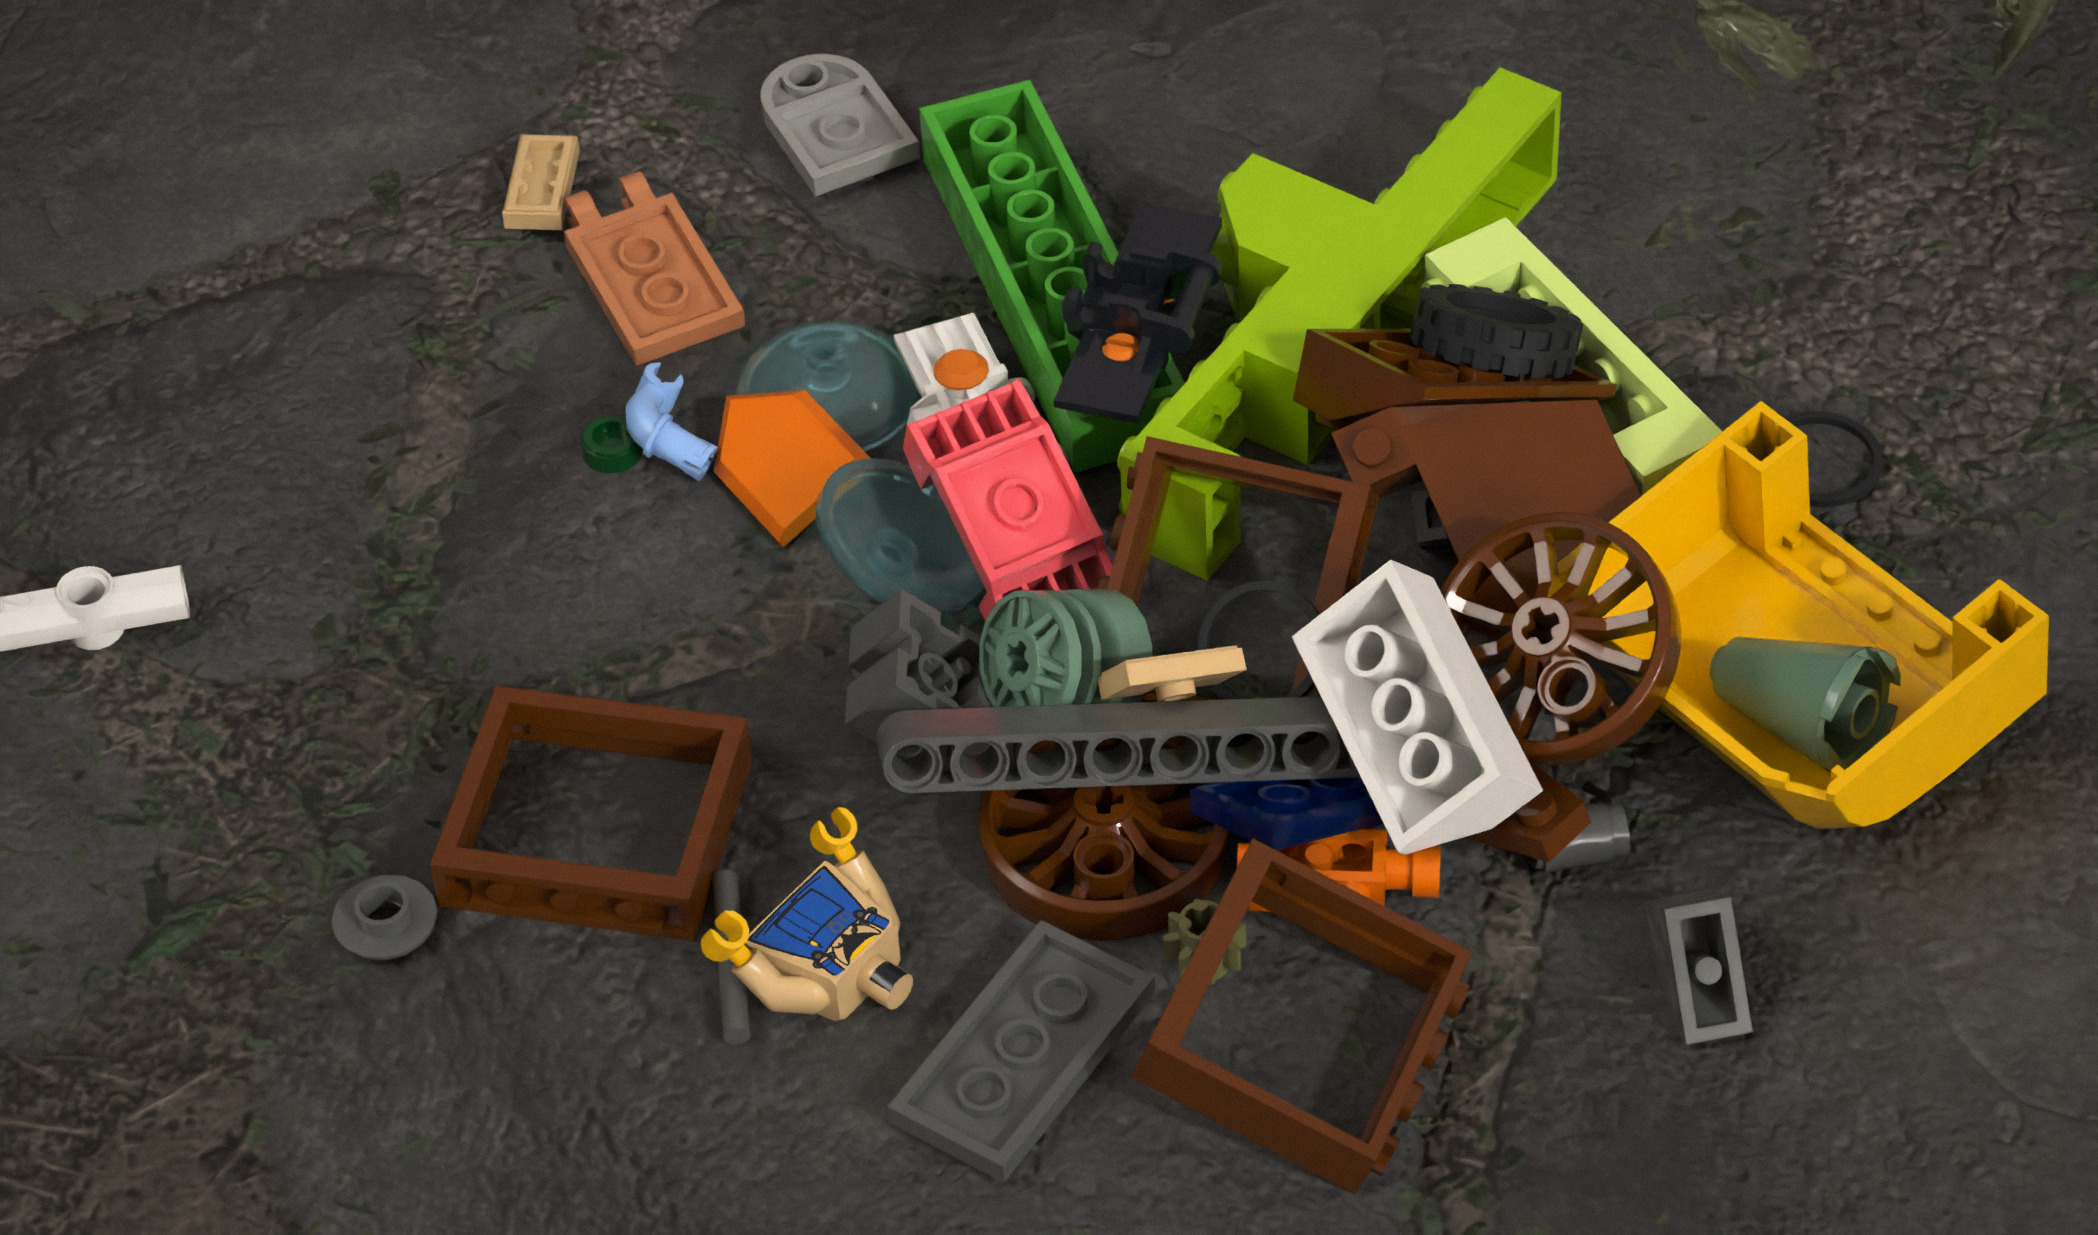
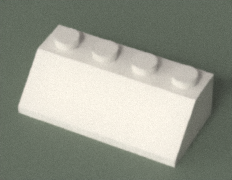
(1415, 710)

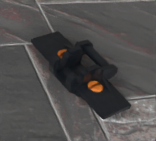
(1120, 317)

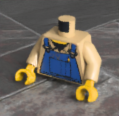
(825, 941)

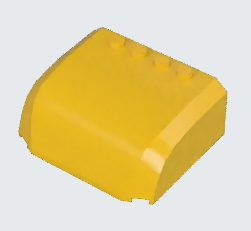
(1756, 564)

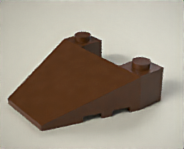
(1491, 469)

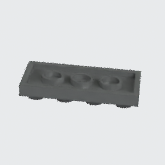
(1021, 1050)

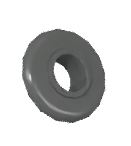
(386, 937)

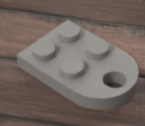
(837, 127)

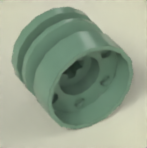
(1057, 644)

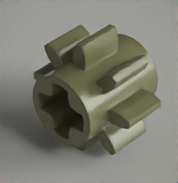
(1186, 932)

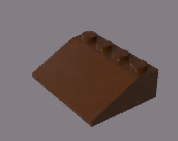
(1364, 371)

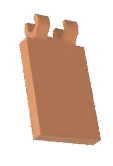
(650, 272)

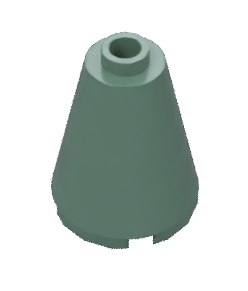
(1810, 694)

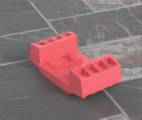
(1009, 495)

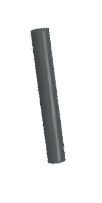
(732, 990)

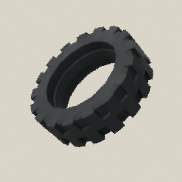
(1496, 331)

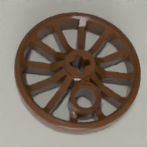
(1576, 628)
(1098, 832)

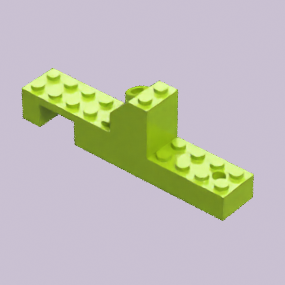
(1329, 260)

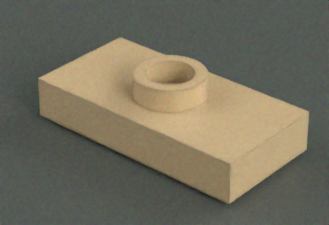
(540, 181)
(1171, 675)

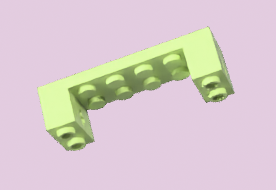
(1649, 413)

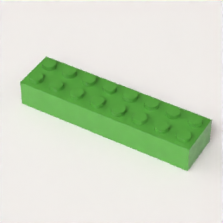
(1027, 236)

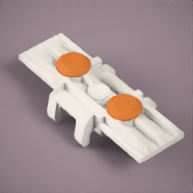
(952, 365)

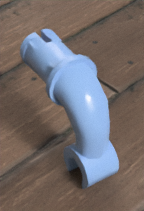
(658, 433)

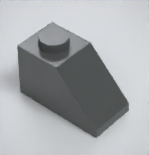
(1700, 964)

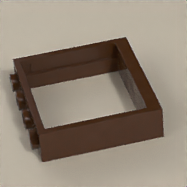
(1150, 478)
(579, 891)
(1354, 925)

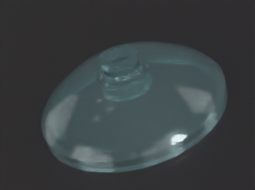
(845, 369)
(894, 536)

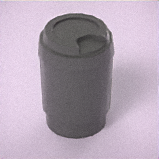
(1598, 843)

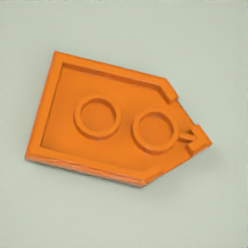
(779, 455)

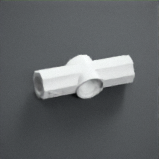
(92, 607)

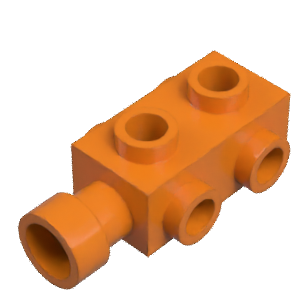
(1366, 865)

